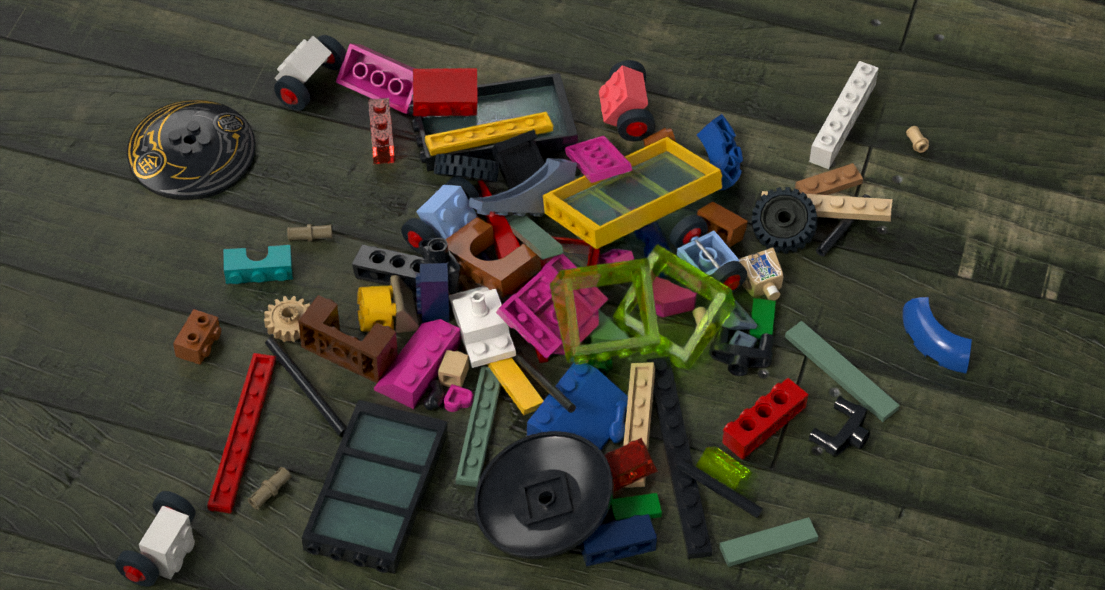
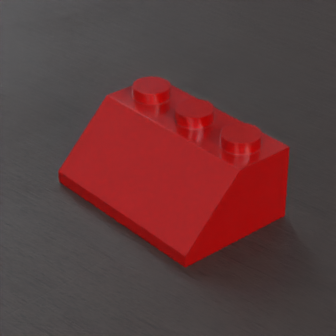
(445, 92)

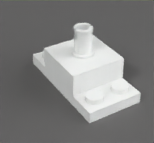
(480, 326)

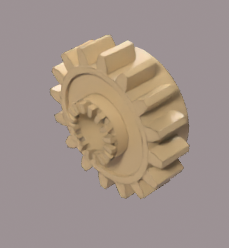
(283, 318)

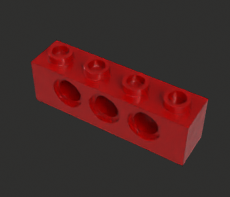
(778, 407)

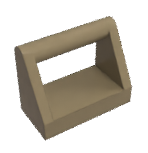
(405, 309)

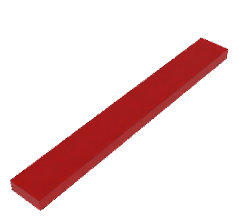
(241, 433)

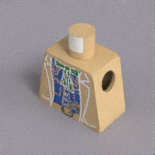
(763, 274)

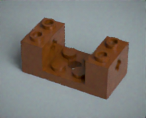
(322, 336)

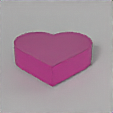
(457, 398)

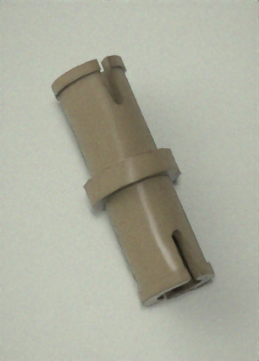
(310, 232)
(269, 488)

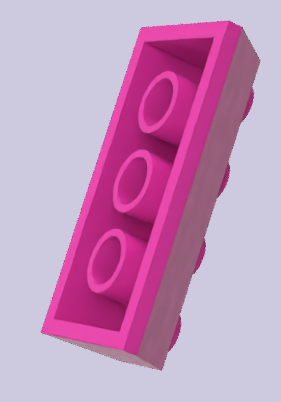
(377, 76)
(419, 362)

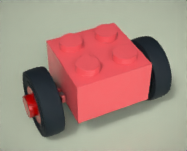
(625, 99)

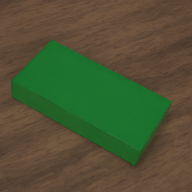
(763, 316)
(636, 505)

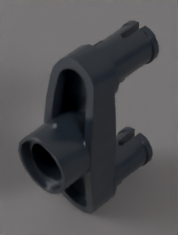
(437, 251)
(741, 357)
(850, 434)

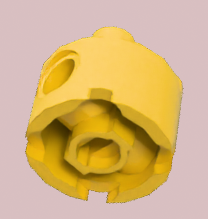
(375, 307)

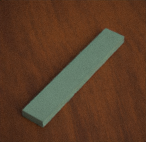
(534, 236)
(842, 371)
(479, 428)

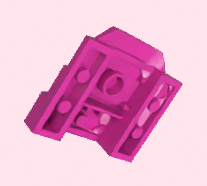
(534, 314)

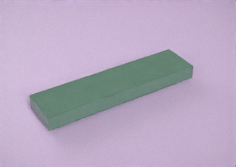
(768, 542)

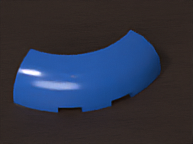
(722, 149)
(934, 339)

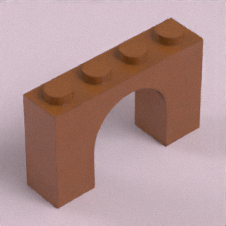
(499, 274)

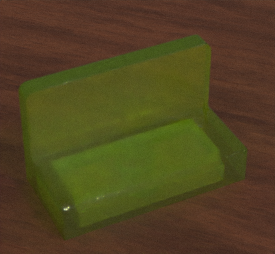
(723, 467)

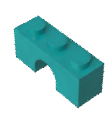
(274, 267)

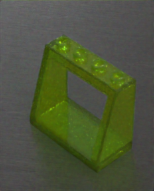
(601, 275)
(696, 280)

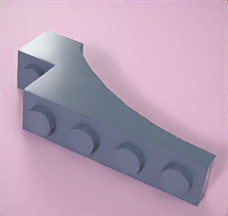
(529, 194)

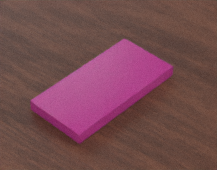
(598, 159)

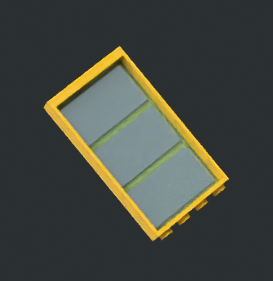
(660, 182)

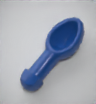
(617, 427)

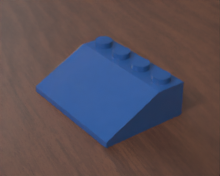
(594, 402)

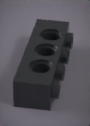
(380, 264)

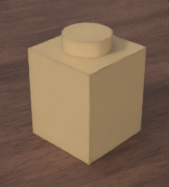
(453, 368)

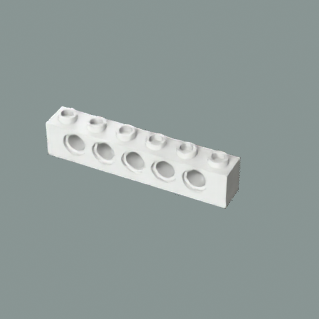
(843, 115)

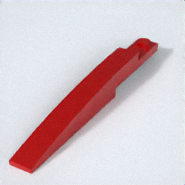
(504, 242)

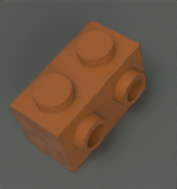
(724, 222)
(197, 337)

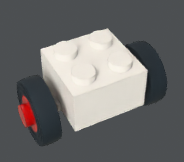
(302, 64)
(162, 544)

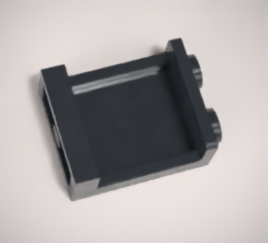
(518, 158)

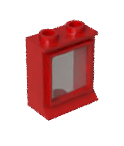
(577, 249)

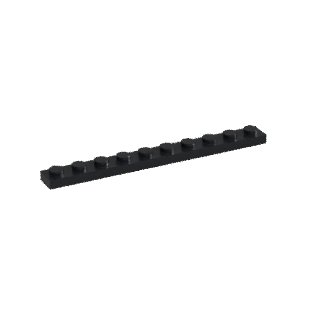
(677, 447)

